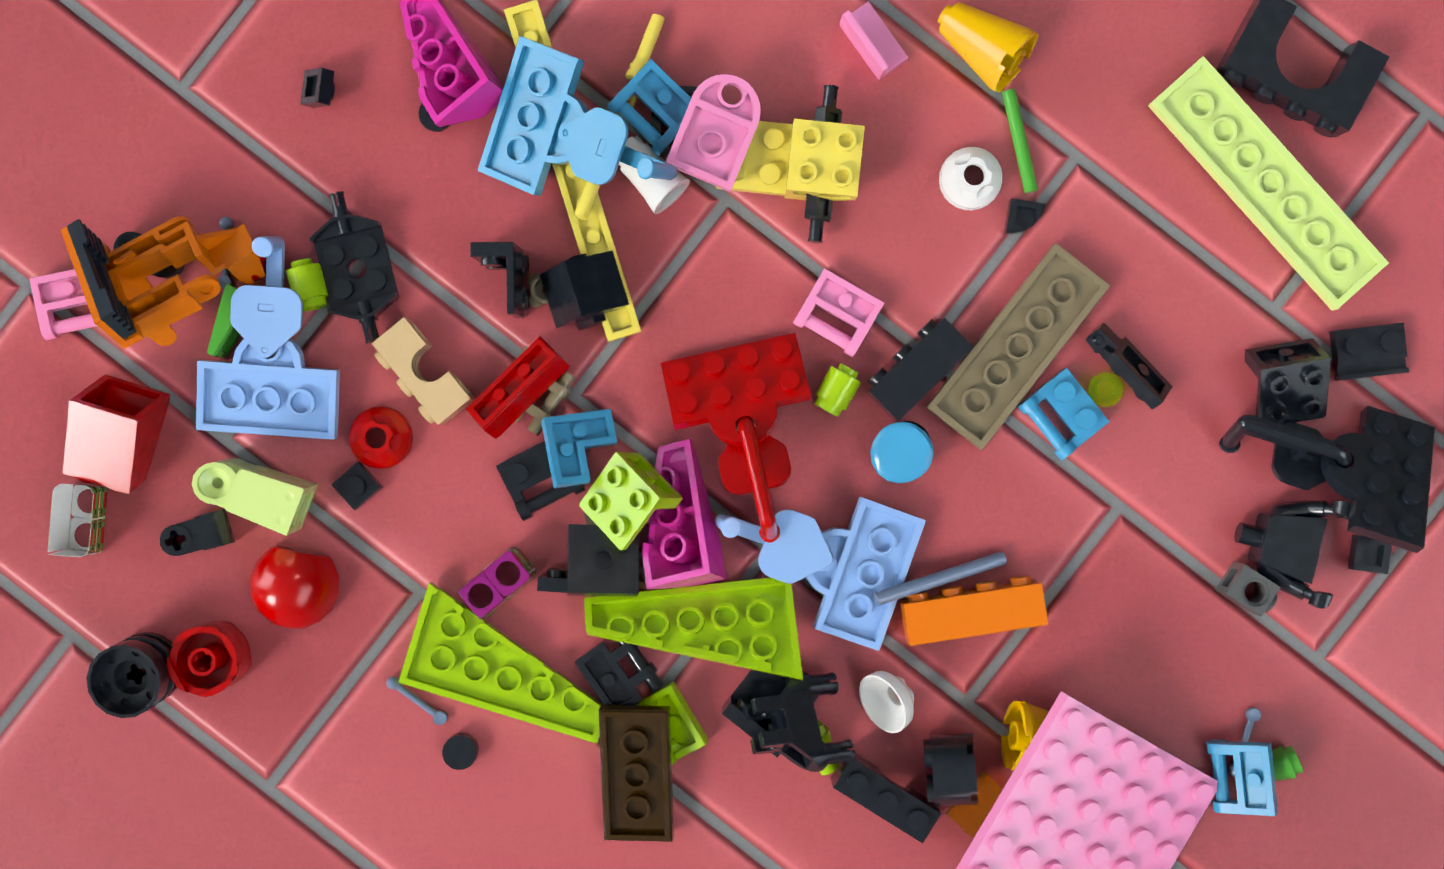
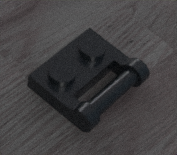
(526, 471)

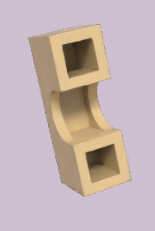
(401, 350)

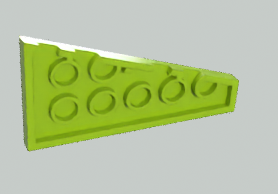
(725, 623)
(483, 667)

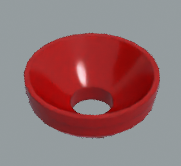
(398, 437)

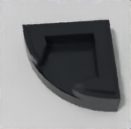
(1022, 215)

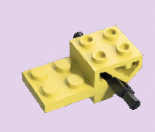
(806, 162)

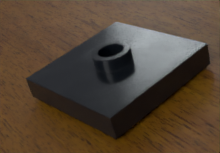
(598, 566)

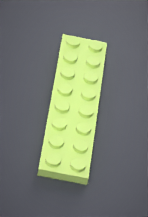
(1268, 184)

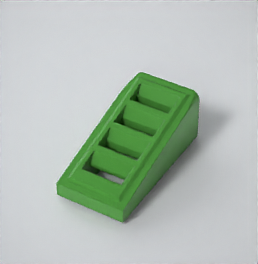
(223, 334)

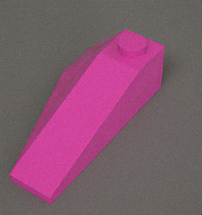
(451, 70)
(682, 541)

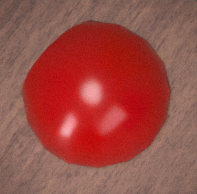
(294, 587)

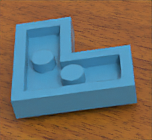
(568, 438)

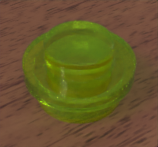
(1105, 389)

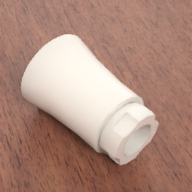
(656, 192)

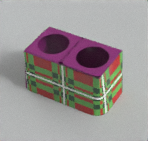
(489, 578)

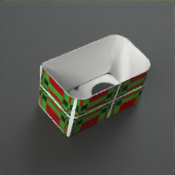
(63, 527)

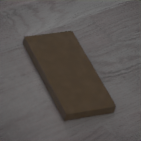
(636, 773)

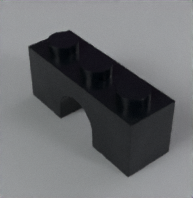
(885, 798)

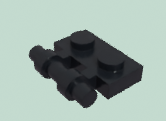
(610, 679)

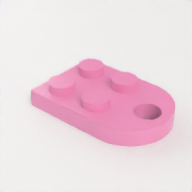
(716, 133)

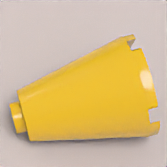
(987, 43)
(1024, 723)

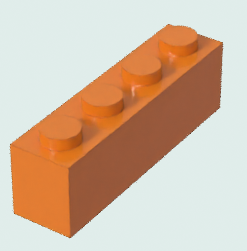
(973, 611)

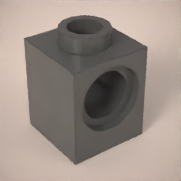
(1234, 585)

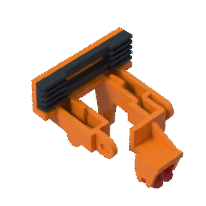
(122, 274)

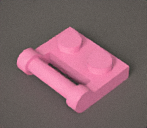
(57, 293)
(845, 303)

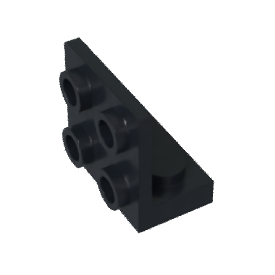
(511, 258)
(1290, 380)
(753, 685)

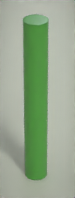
(1019, 141)

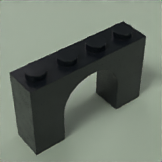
(1253, 65)

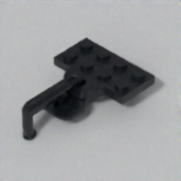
(1379, 469)

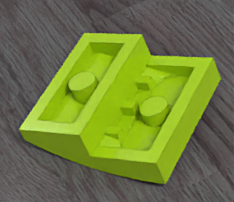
(685, 729)

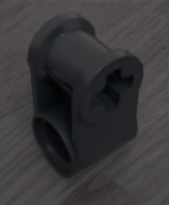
(201, 533)

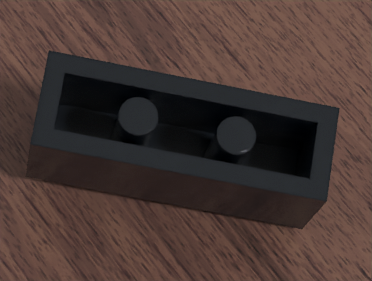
(918, 368)

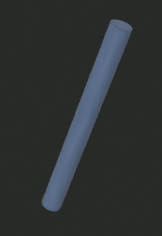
(939, 578)

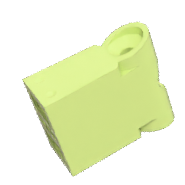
(255, 493)

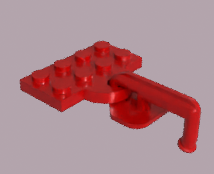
(733, 391)

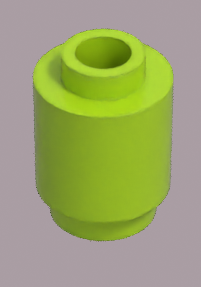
(309, 283)
(837, 389)

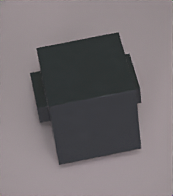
(584, 290)

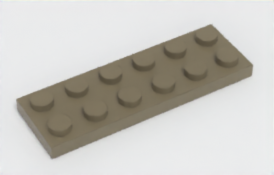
(1017, 346)

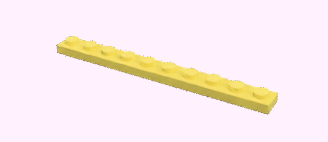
(594, 233)

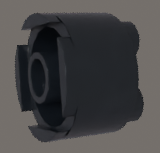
(953, 769)

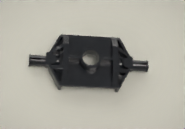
(337, 246)

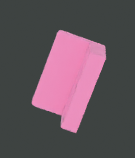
(873, 40)

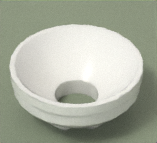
(961, 193)
(883, 705)

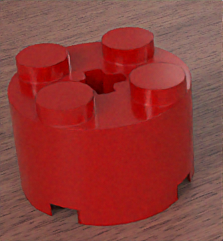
(189, 662)

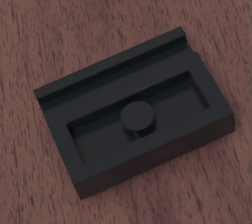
(1369, 351)

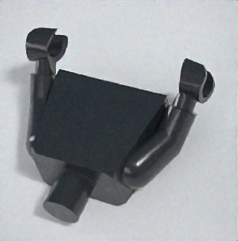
(1289, 545)

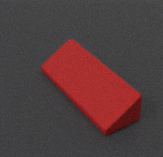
(517, 388)

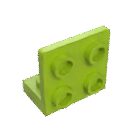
(627, 497)

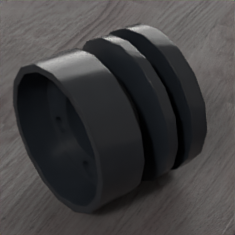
(117, 678)

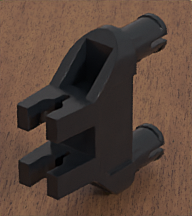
(796, 724)

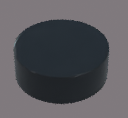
(460, 751)

